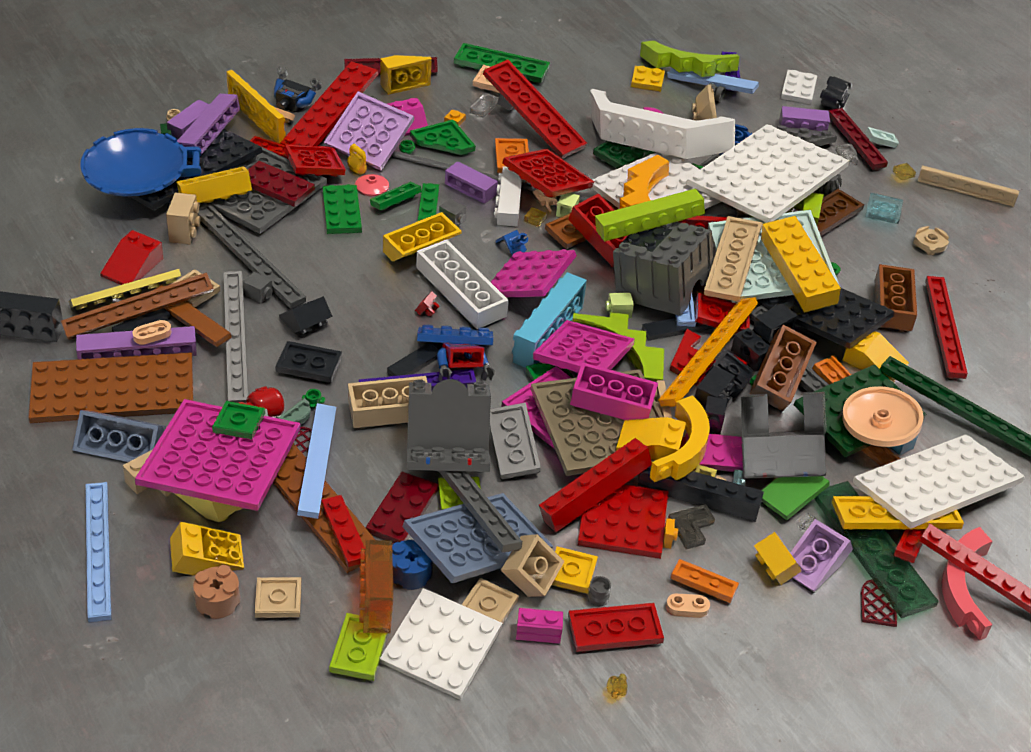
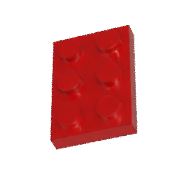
(713, 310)

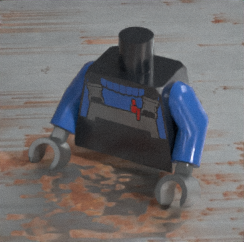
(293, 95)

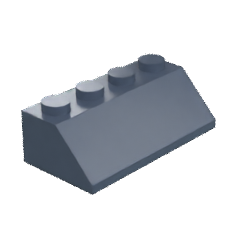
(115, 436)

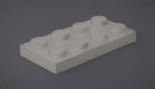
(514, 441)

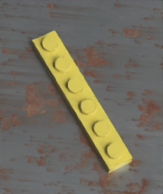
(117, 292)

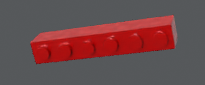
(595, 484)

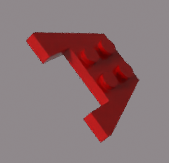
(686, 352)

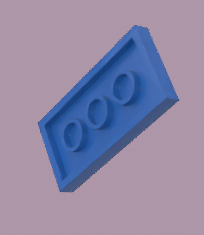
(448, 335)

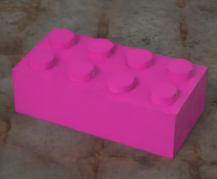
(613, 393)

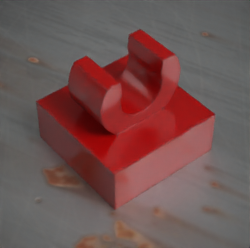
(428, 305)

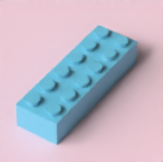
(552, 312)

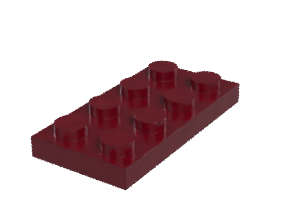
(279, 184)
(405, 500)

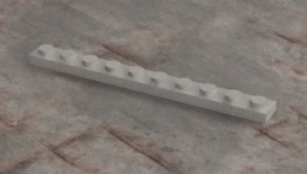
(236, 345)

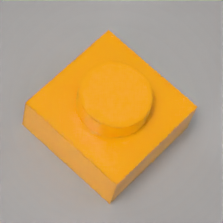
(455, 115)
(670, 533)

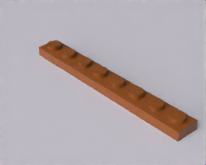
(137, 306)

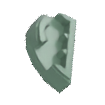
(298, 413)

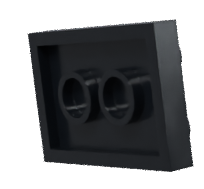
(309, 361)

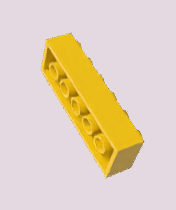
(800, 264)

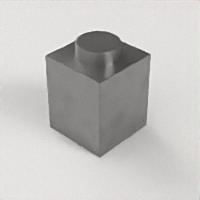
(454, 211)

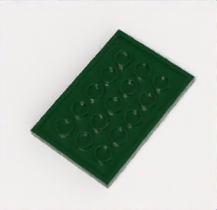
(835, 398)

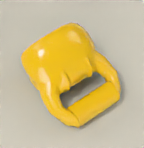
(357, 160)

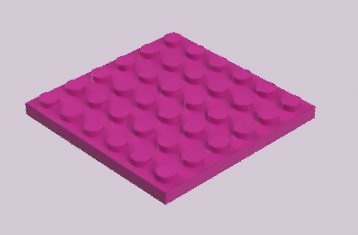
(216, 465)

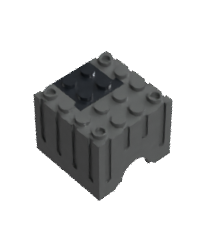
(664, 265)

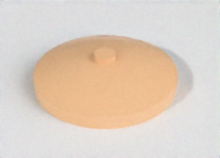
(882, 416)

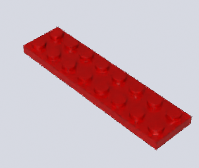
(330, 106)
(535, 109)

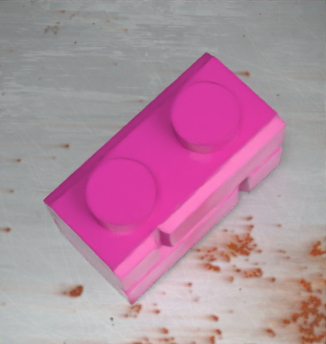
(539, 625)

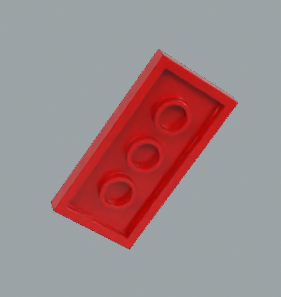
(615, 627)

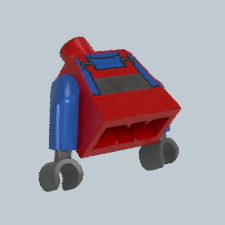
(462, 355)

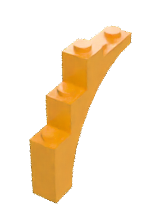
(642, 180)

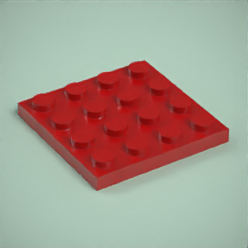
(548, 172)
(627, 522)

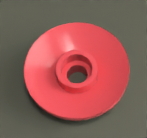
(372, 185)

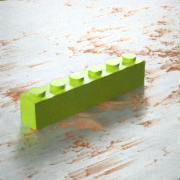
(650, 214)

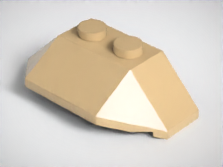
(704, 105)

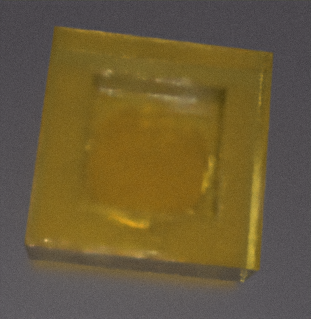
(904, 171)
(535, 217)

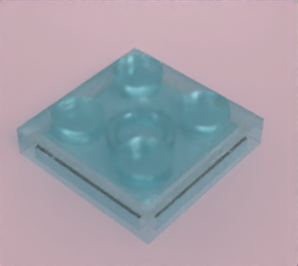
(884, 208)

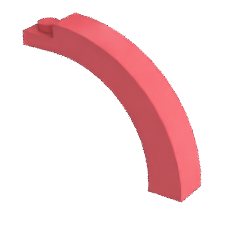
(955, 591)

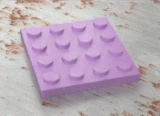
(372, 127)

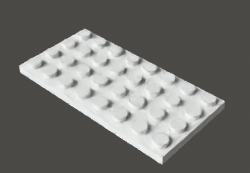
(938, 480)

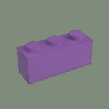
(186, 118)
(804, 118)
(471, 182)

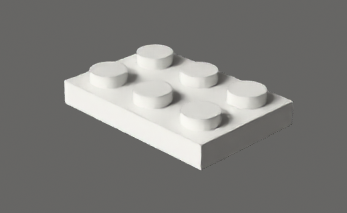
(799, 87)

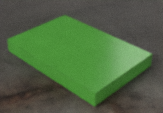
(791, 494)

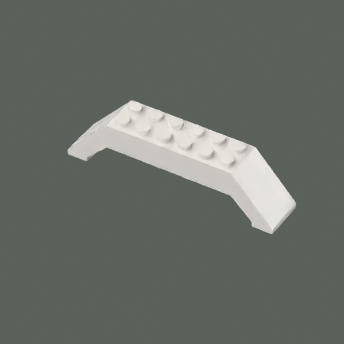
(660, 131)

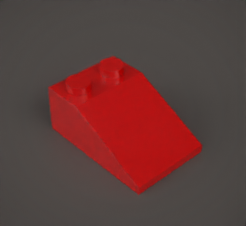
(133, 258)

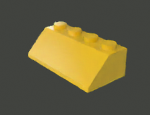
(418, 236)

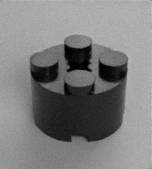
(836, 93)

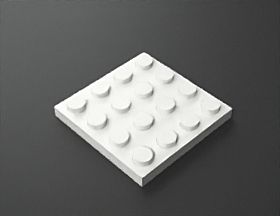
(441, 643)

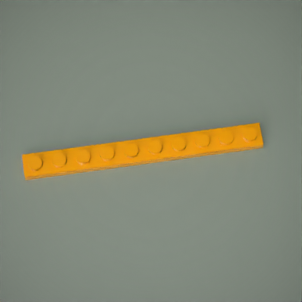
(707, 352)

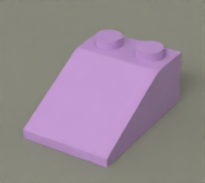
(819, 554)

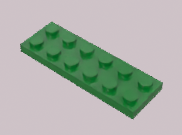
(477, 56)

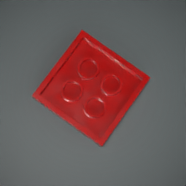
(314, 160)

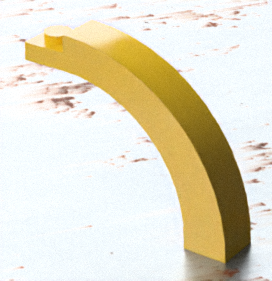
(692, 453)

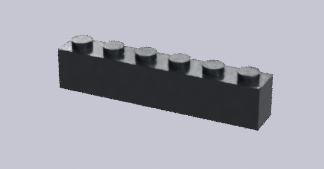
(708, 490)

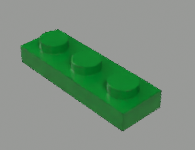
(395, 195)

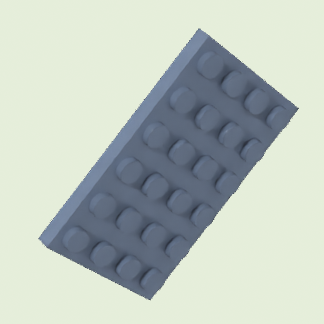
(460, 543)

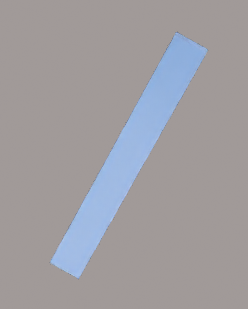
(316, 461)
(98, 553)

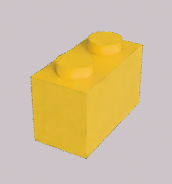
(777, 558)

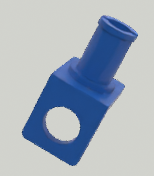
(514, 241)

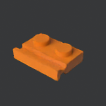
(830, 370)

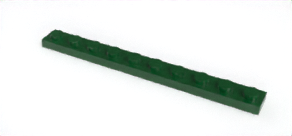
(957, 404)

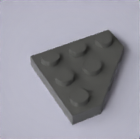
(812, 136)

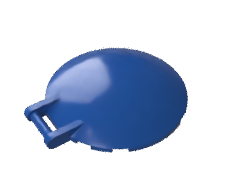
(137, 162)

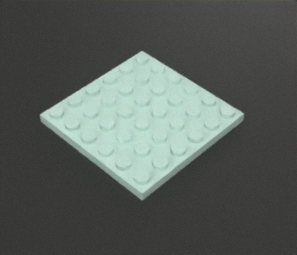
(764, 277)

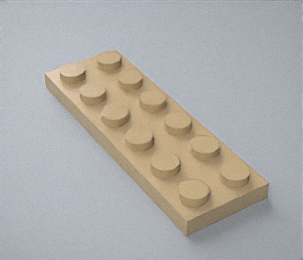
(733, 259)

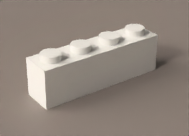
(509, 199)

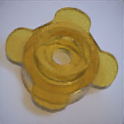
(617, 686)

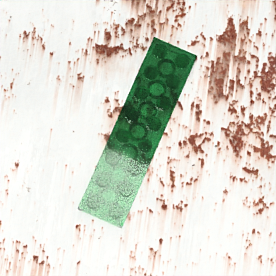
(875, 552)

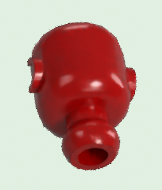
(267, 398)

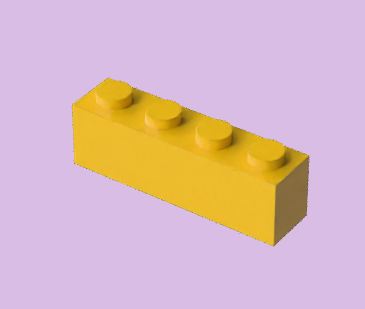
(217, 185)

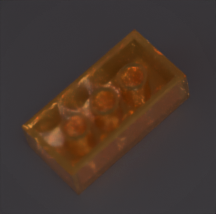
(376, 586)

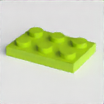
(357, 652)

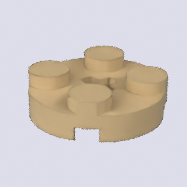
(931, 240)

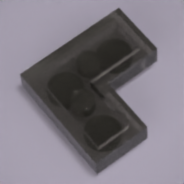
(689, 522)

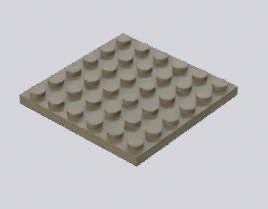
(578, 435)

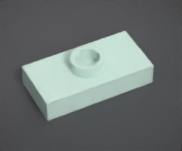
(881, 137)

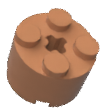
(216, 591)

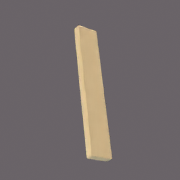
(968, 186)

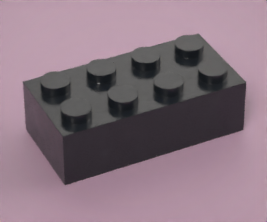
(30, 316)

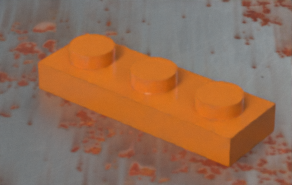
(704, 581)

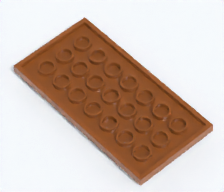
(110, 386)

